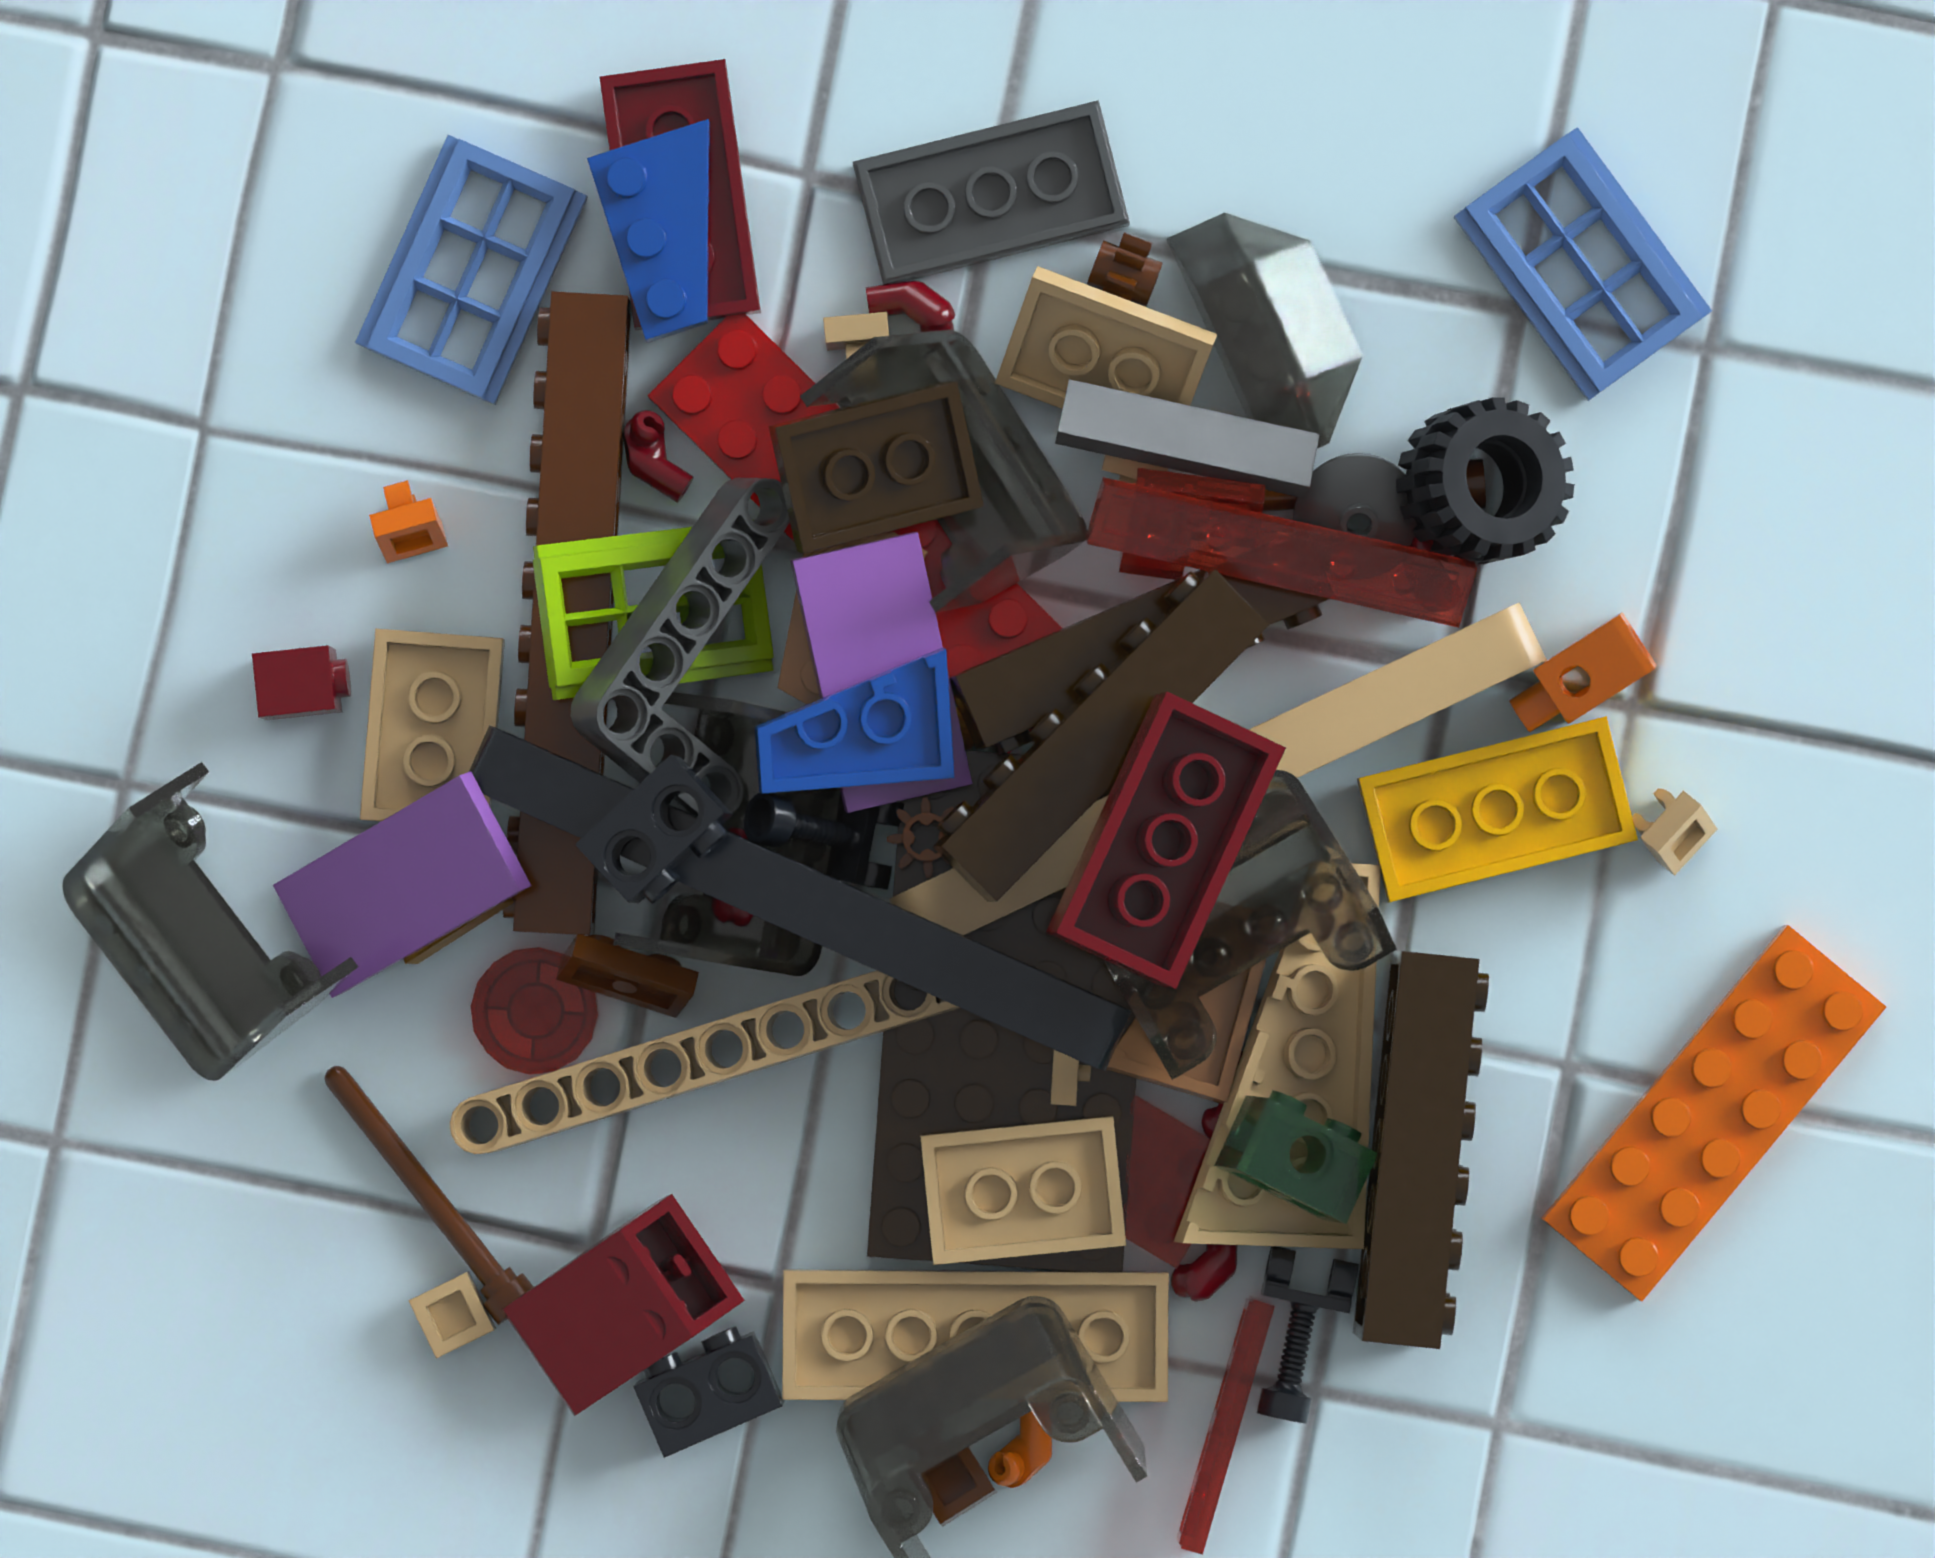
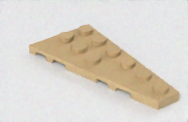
(1318, 1048)

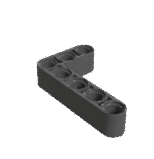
(678, 644)

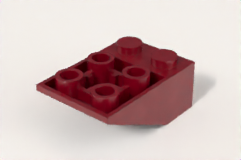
(623, 1304)

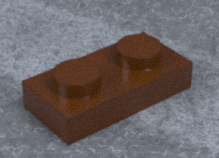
(626, 975)

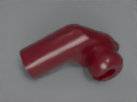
(648, 459)

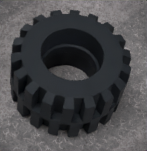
(1530, 474)

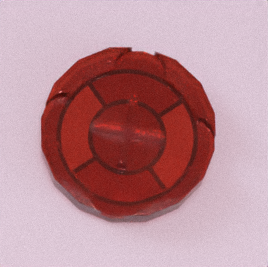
(529, 1016)

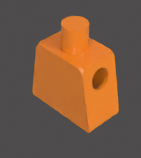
(1608, 654)

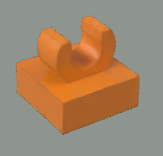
(408, 525)

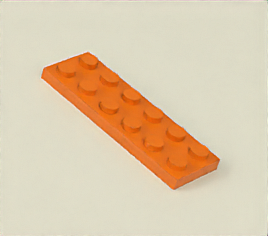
(1713, 1112)

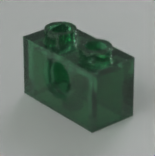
(1260, 1155)

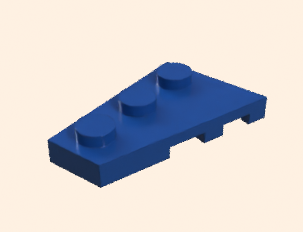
(659, 224)
(865, 734)

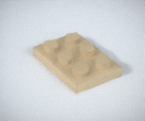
(1099, 340)
(426, 714)
(1023, 1190)

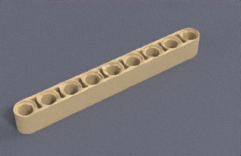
(698, 1065)

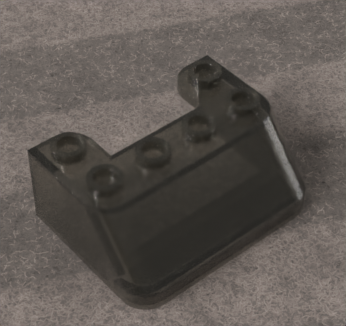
(1279, 889)

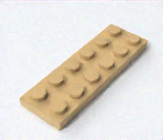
(867, 1323)

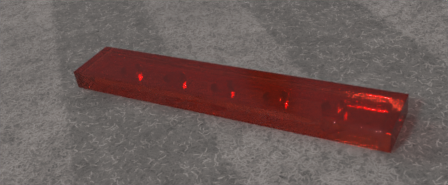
(1280, 552)

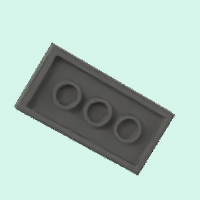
(991, 193)

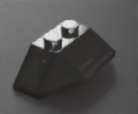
(1272, 321)

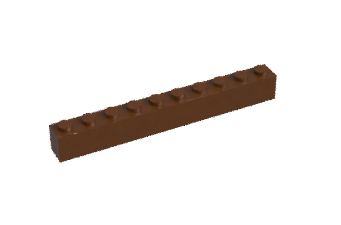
(577, 501)

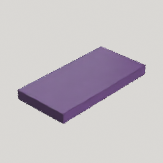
(864, 616)
(403, 882)

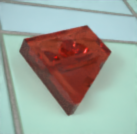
(1160, 1179)

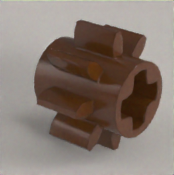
(1126, 269)
(926, 819)

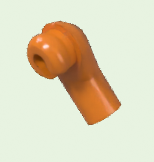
(1021, 1456)

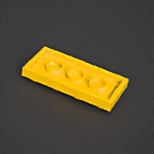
(1497, 809)

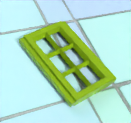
(633, 552)

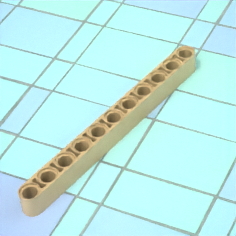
(1312, 737)

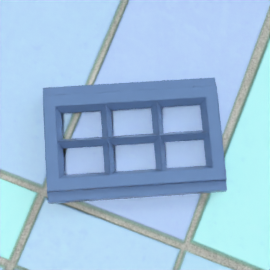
(1631, 232)
(417, 248)

